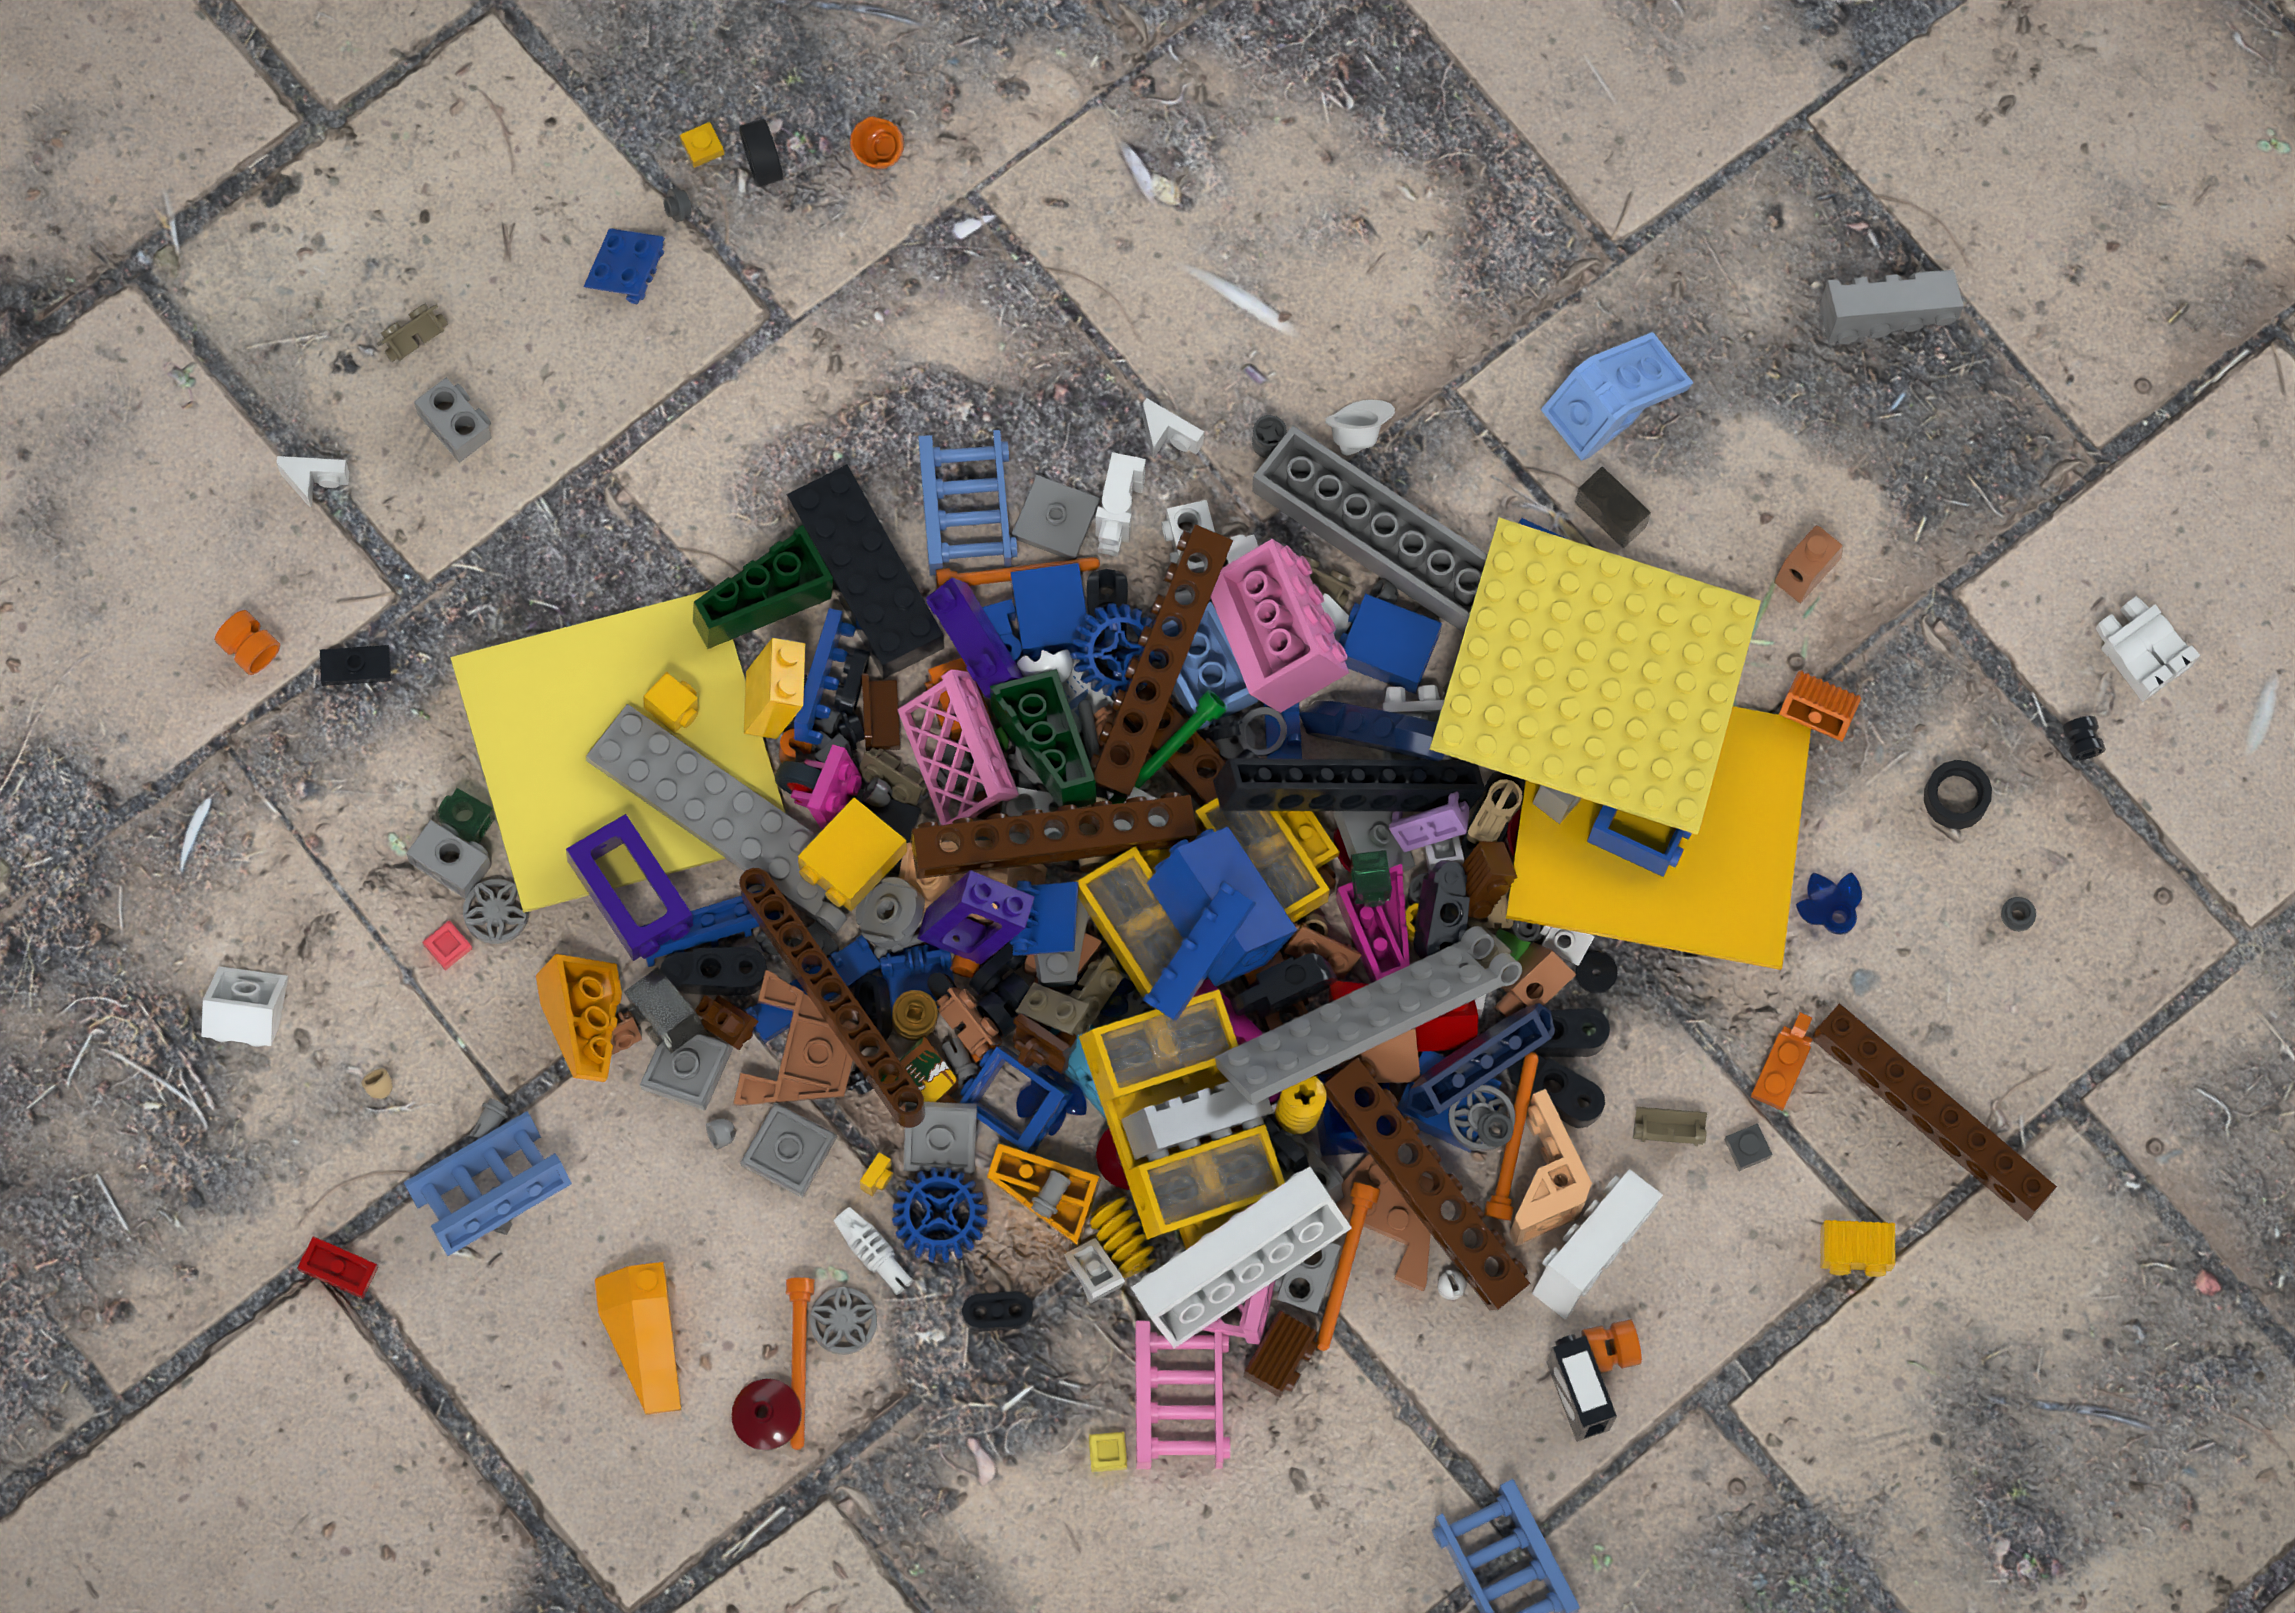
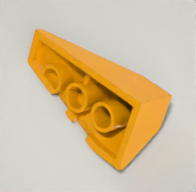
(581, 1010)
(639, 1323)

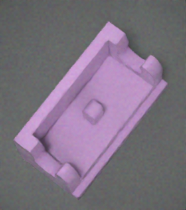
(1431, 825)

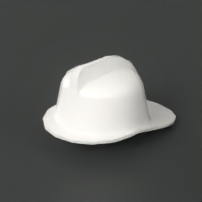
(1359, 424)

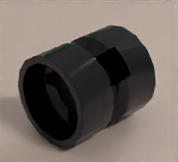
(1010, 992)

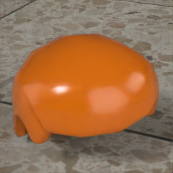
(877, 142)

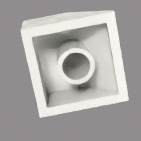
(243, 1006)

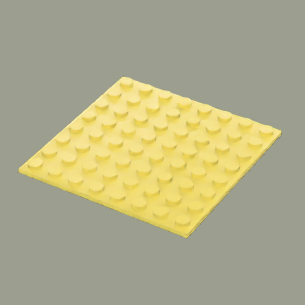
(1596, 676)
(551, 698)

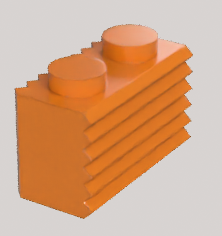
(1820, 706)

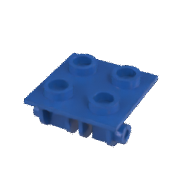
(626, 263)
(1050, 921)
(912, 968)

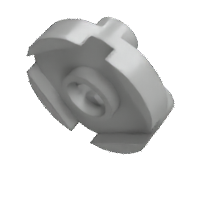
(902, 924)

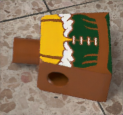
(928, 1073)

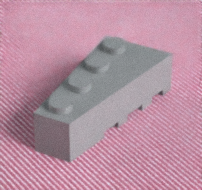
(1889, 305)
(1188, 1119)

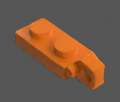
(1784, 1064)

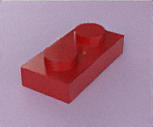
(337, 1267)

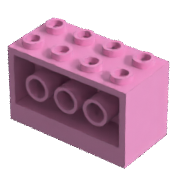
(1278, 626)

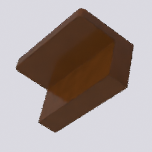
(880, 714)

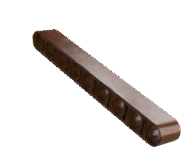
(836, 1011)

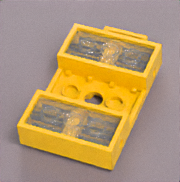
(1279, 843)
(1161, 1059)

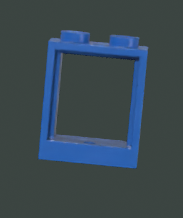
(1631, 850)
(1044, 1117)

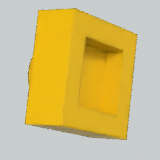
(701, 144)
(877, 1175)

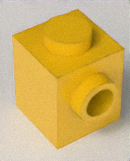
(672, 702)

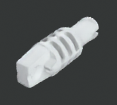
(872, 1249)

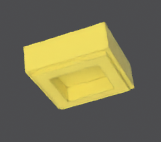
(1107, 1452)

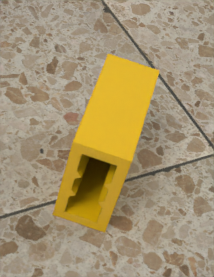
(774, 688)
(851, 855)

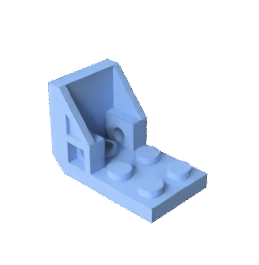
(1612, 391)

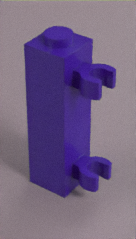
(973, 635)

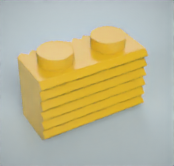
(1857, 1247)

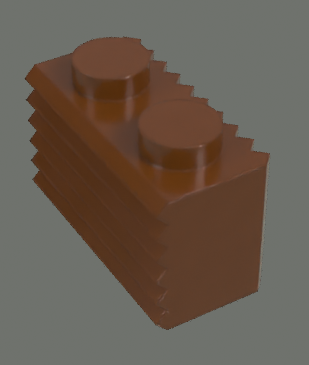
(1488, 877)
(1280, 1355)

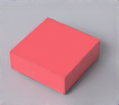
(447, 945)

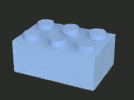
(1209, 667)

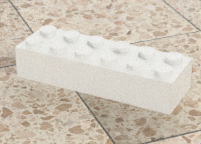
(1241, 1257)

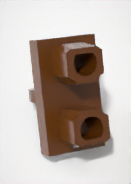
(726, 1020)
(1041, 1046)

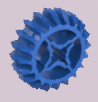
(1113, 636)
(950, 1227)

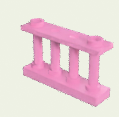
(1150, 1412)

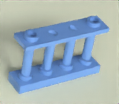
(936, 489)
(498, 1205)
(1524, 1536)

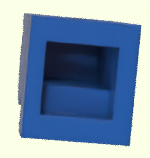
(1000, 615)

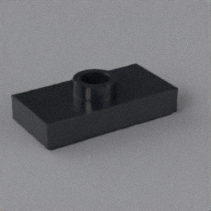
(355, 665)

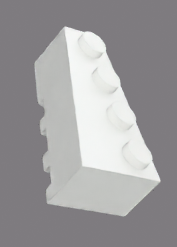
(1596, 1242)

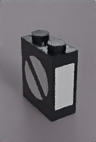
(1581, 1387)

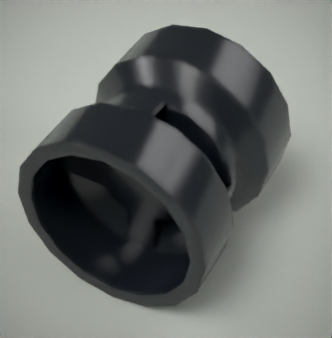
(2084, 738)

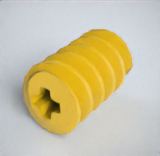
(1301, 1106)
(1121, 1237)

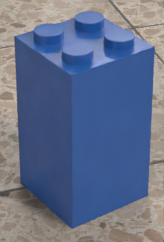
(1192, 878)

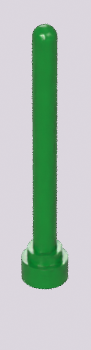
(1209, 708)

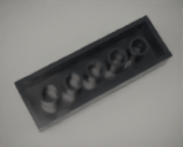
(866, 571)

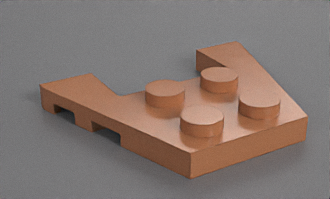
(813, 1057)
(1393, 1219)

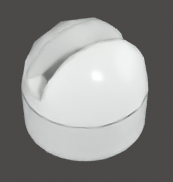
(1445, 1288)

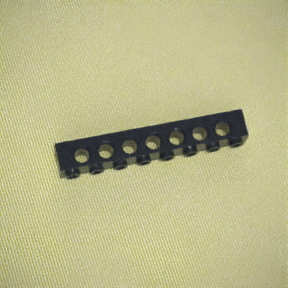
(1345, 784)

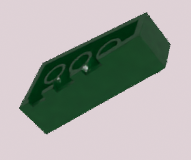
(765, 591)
(1045, 732)

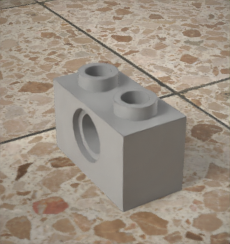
(457, 876)

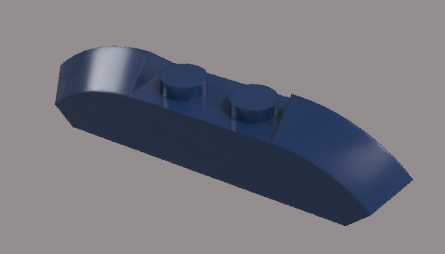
(1371, 728)
(1481, 1060)

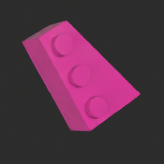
(1378, 931)

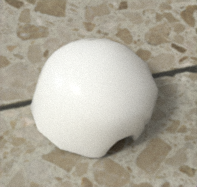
(1061, 661)

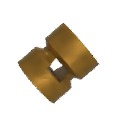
(914, 1015)

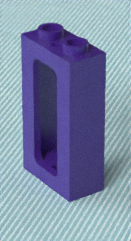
(975, 896)
(636, 940)

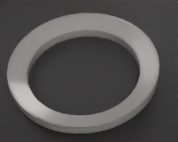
(1253, 714)

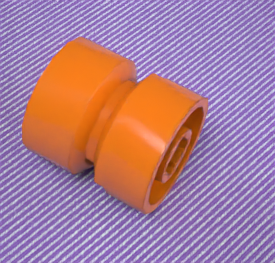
(251, 646)
(1623, 1343)

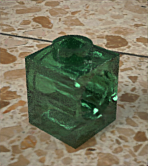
(477, 825)
(1370, 878)

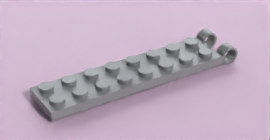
(711, 807)
(1367, 1017)

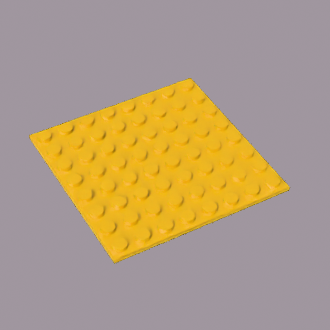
(1730, 883)

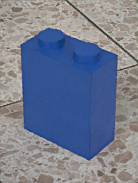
(1048, 608)
(1389, 642)
(1439, 1125)

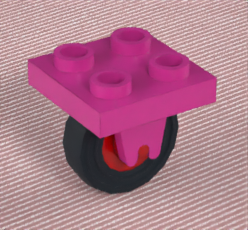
(820, 785)

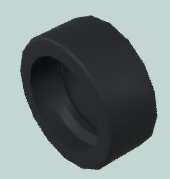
(761, 152)
(1960, 769)

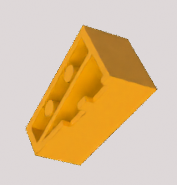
(1024, 1176)

